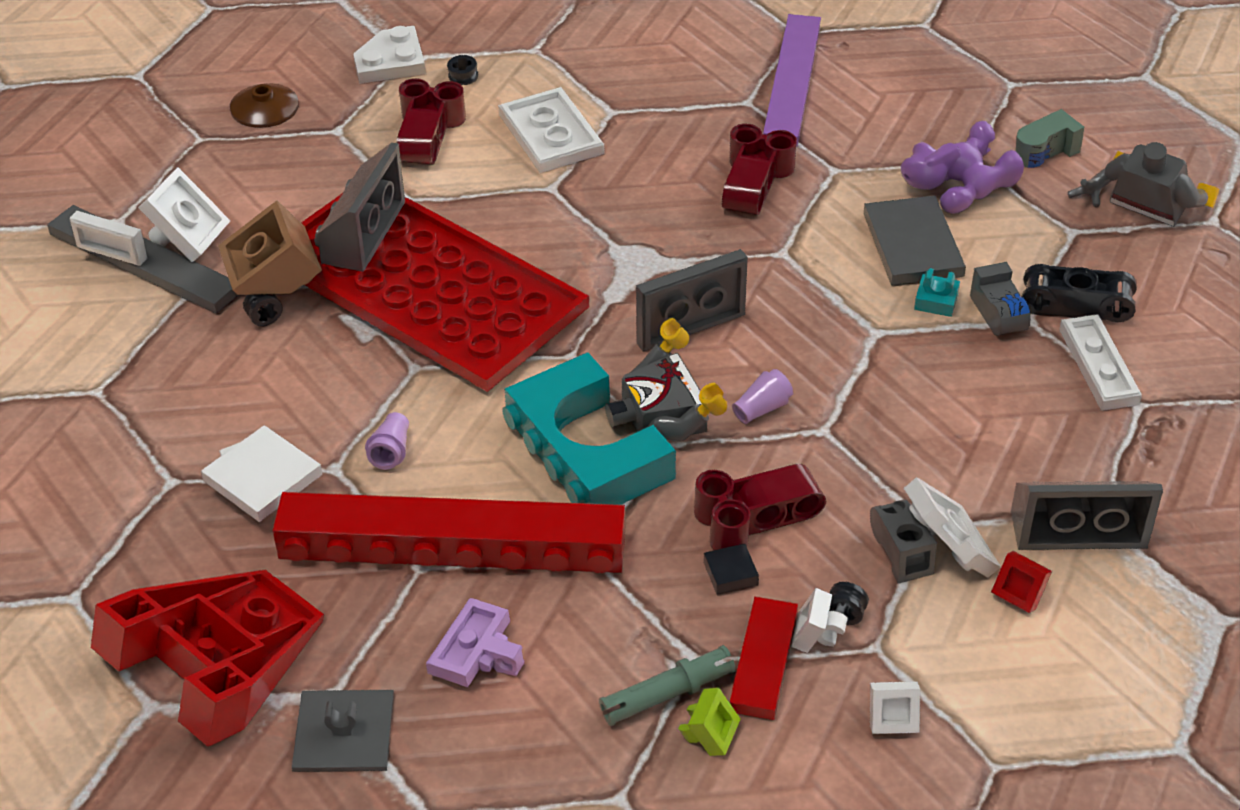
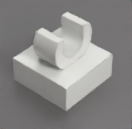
(817, 622)
(894, 707)

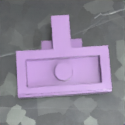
(475, 644)

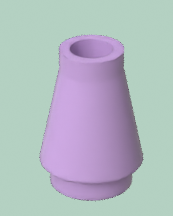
(763, 396)
(388, 443)

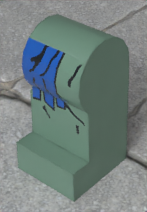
(1049, 137)

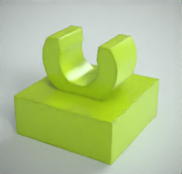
(711, 722)

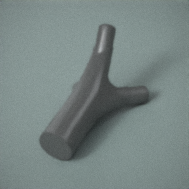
(1091, 187)

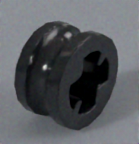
(462, 69)
(265, 315)
(849, 600)

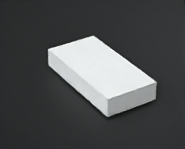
(108, 238)

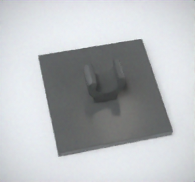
(343, 730)

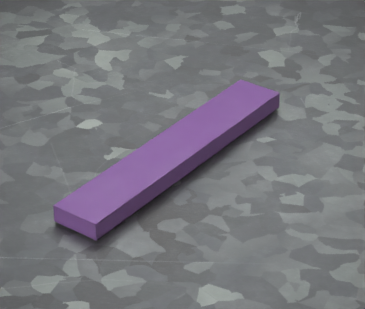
(793, 75)

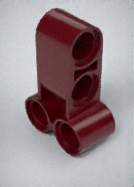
(426, 117)
(755, 164)
(755, 502)

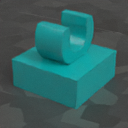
(937, 294)

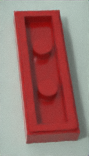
(764, 658)

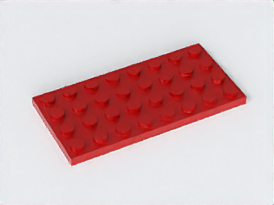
(451, 295)

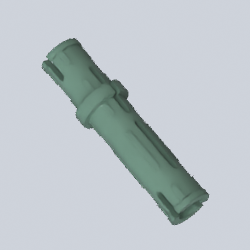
(683, 678)

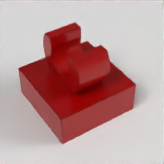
(1021, 581)

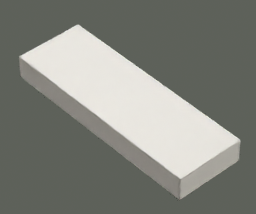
(1100, 362)

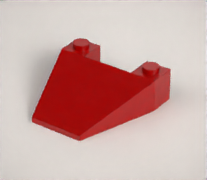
(218, 633)

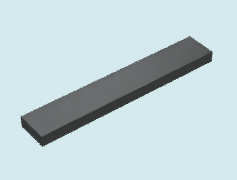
(162, 268)

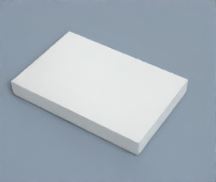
(551, 129)

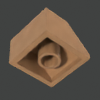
(269, 254)

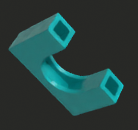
(589, 474)

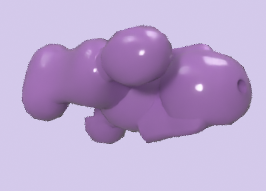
(964, 163)

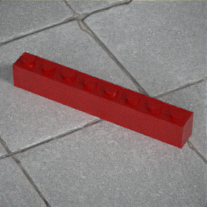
(450, 532)

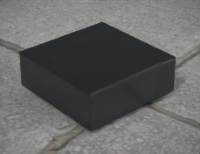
(731, 569)

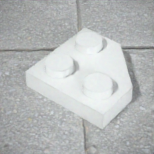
(390, 56)
(952, 526)

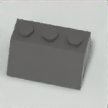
(363, 212)
(1085, 514)

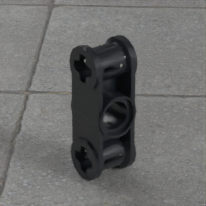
(1079, 292)

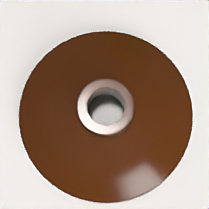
(264, 105)

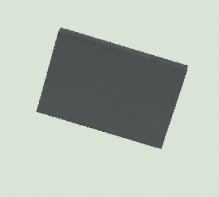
(913, 238)
(692, 296)

